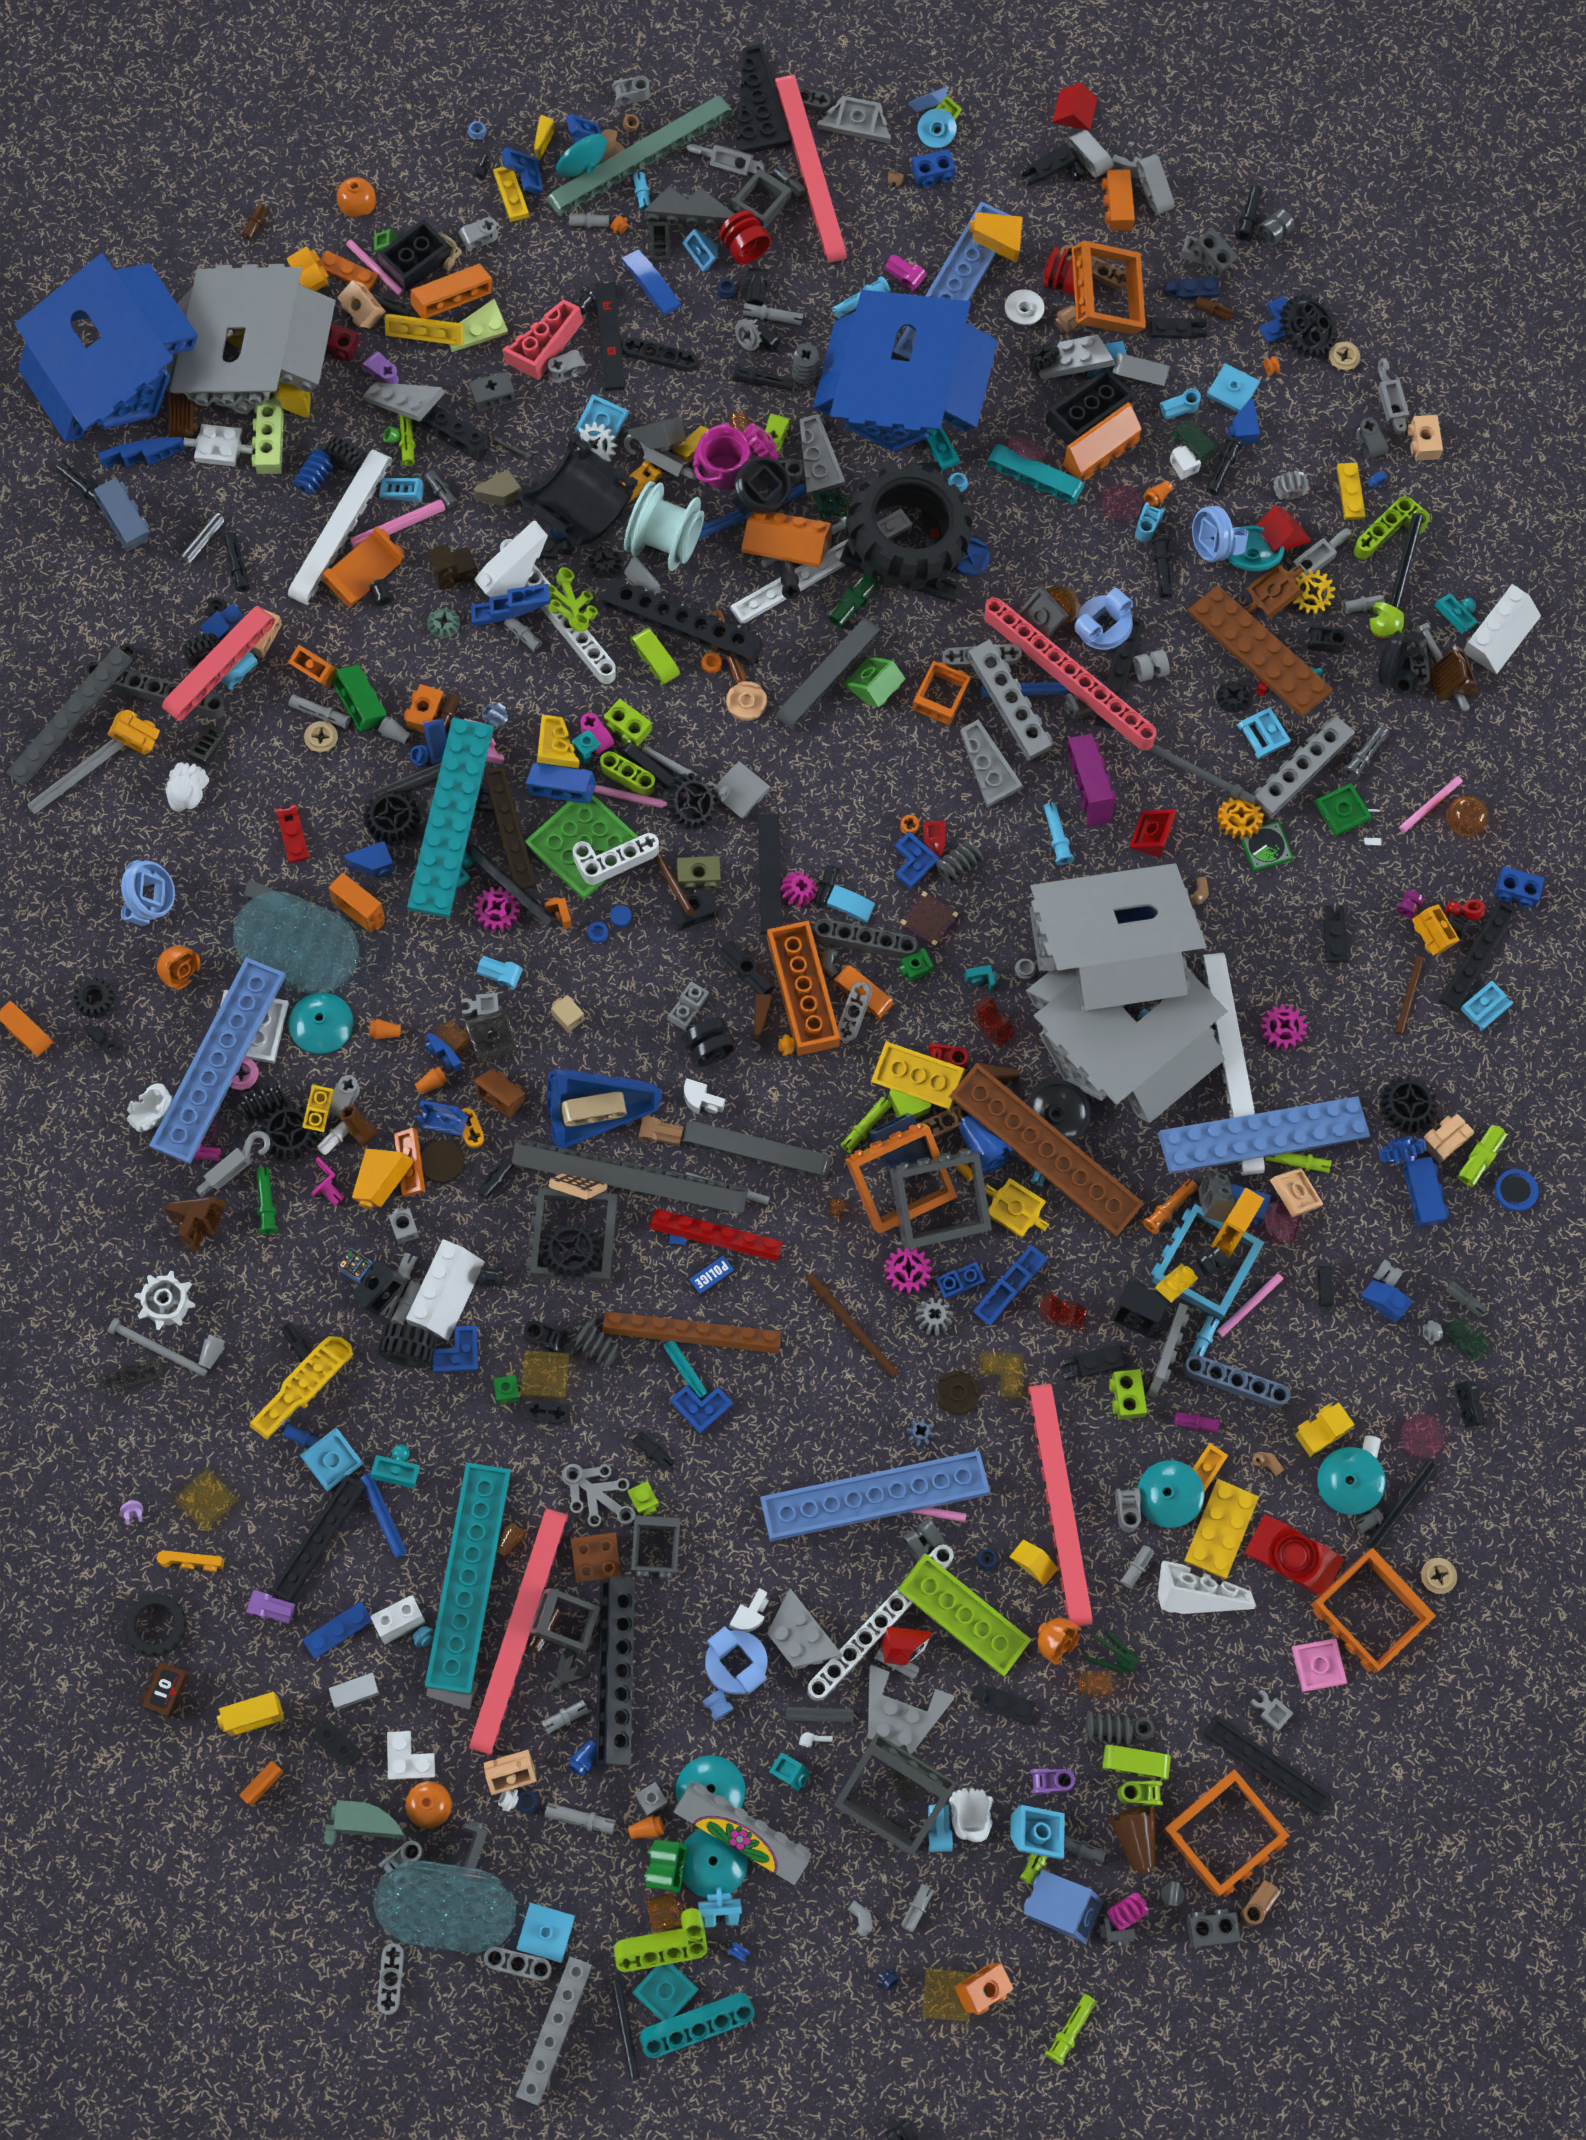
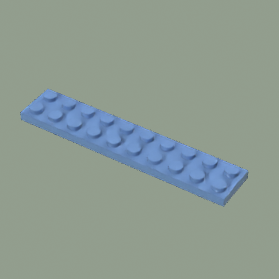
(957, 277)
(217, 1061)
(1263, 1134)
(874, 1496)

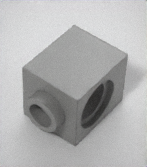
(405, 1234)
(651, 1799)

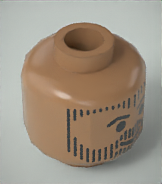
(1067, 320)

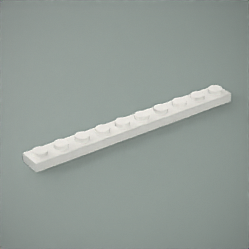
(772, 595)

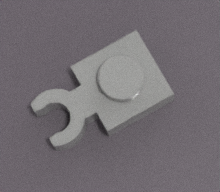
(483, 1005)
(1274, 1712)

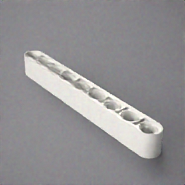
(339, 525)
(584, 650)
(873, 1631)

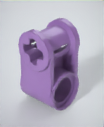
(380, 368)
(1049, 1781)

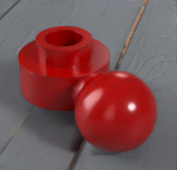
(1471, 909)

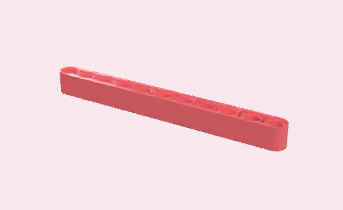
(810, 168)
(1065, 664)
(1061, 1507)
(518, 1631)

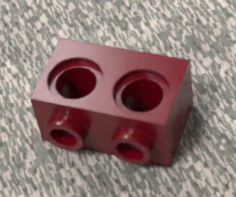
(342, 336)

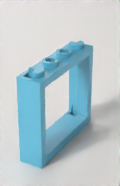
(1192, 1297)

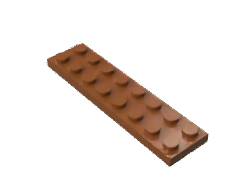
(1260, 651)

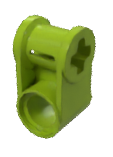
(777, 429)
(1146, 1793)

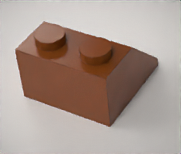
(500, 1092)

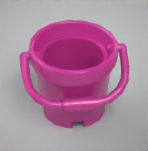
(722, 454)

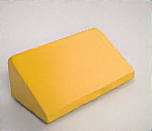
(687, 448)

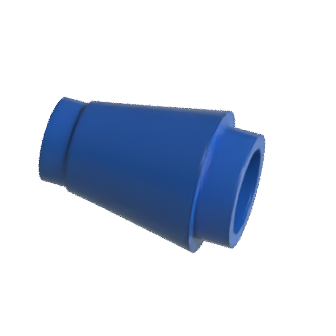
(582, 1760)

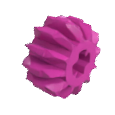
(798, 889)
(1127, 1911)

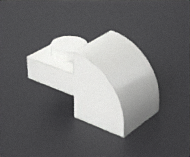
(697, 1097)
(748, 1618)

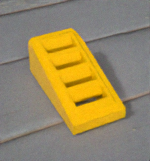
(544, 133)

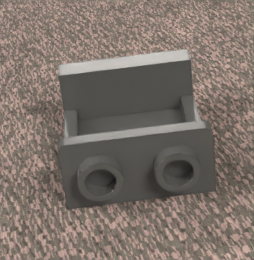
(479, 1836)

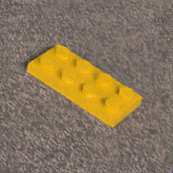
(917, 1075)
(1221, 1529)

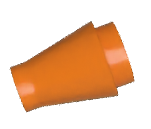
(1158, 493)
(382, 1029)
(432, 1080)
(647, 1828)

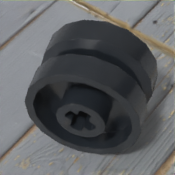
(709, 1042)

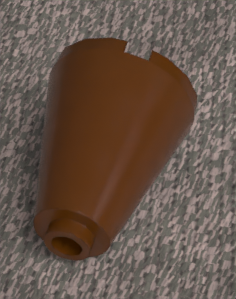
(1137, 1836)

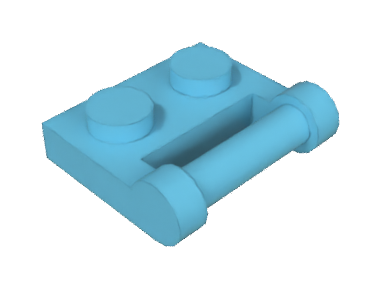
(1269, 729)

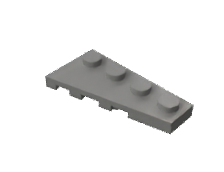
(404, 399)
(819, 460)
(990, 767)
(1168, 1354)

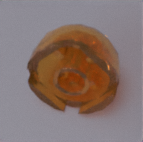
(1067, 600)
(1467, 816)

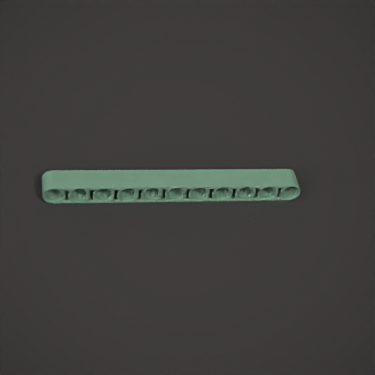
(639, 154)

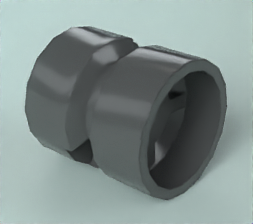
(1276, 227)
(929, 1535)

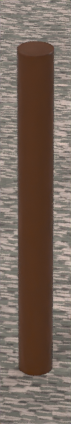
(673, 885)
(1409, 995)

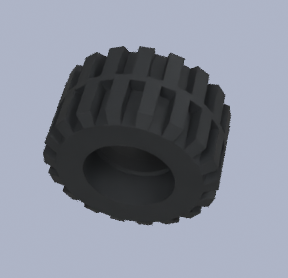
(407, 1345)

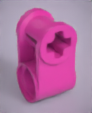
(598, 730)

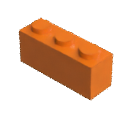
(1118, 200)

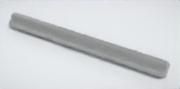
(75, 775)

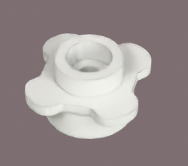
(508, 1799)

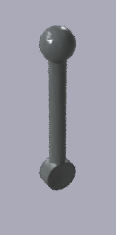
(527, 455)

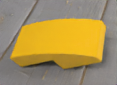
(317, 1108)

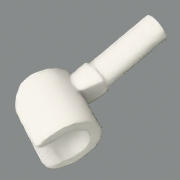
(807, 1738)

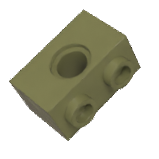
(690, 865)

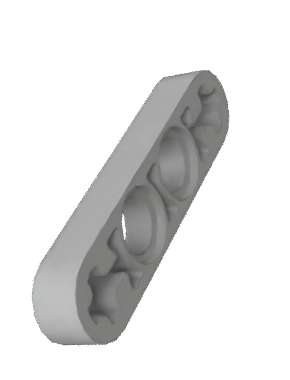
(956, 655)

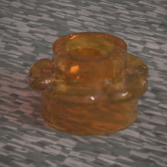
(836, 1206)

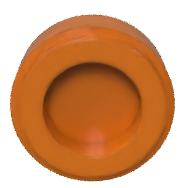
(711, 662)

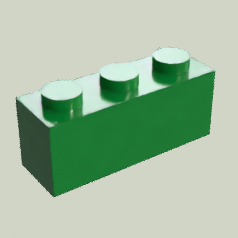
(359, 697)

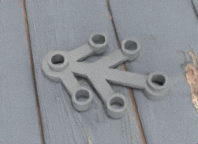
(595, 1492)

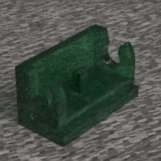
(1195, 439)

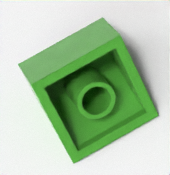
(875, 680)

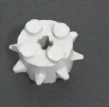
(158, 1290)

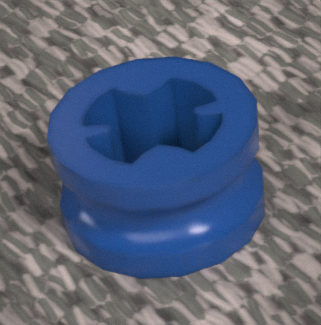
(738, 1952)

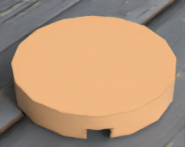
(740, 701)

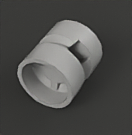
(1153, 665)

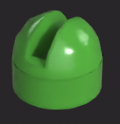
(391, 435)

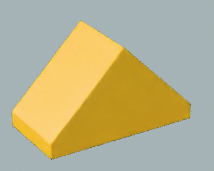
(1034, 1561)

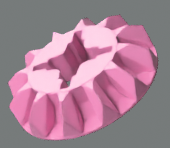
(248, 1080)

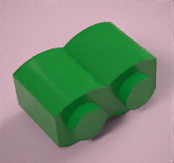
(666, 1866)

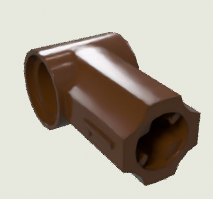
(358, 1126)

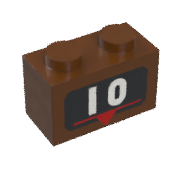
(164, 1689)

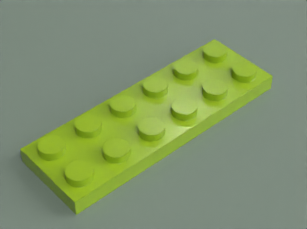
(964, 1614)

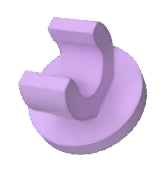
(131, 1509)

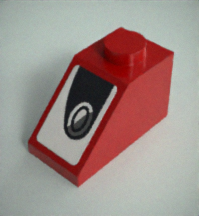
(903, 1645)

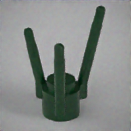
(1125, 1659)

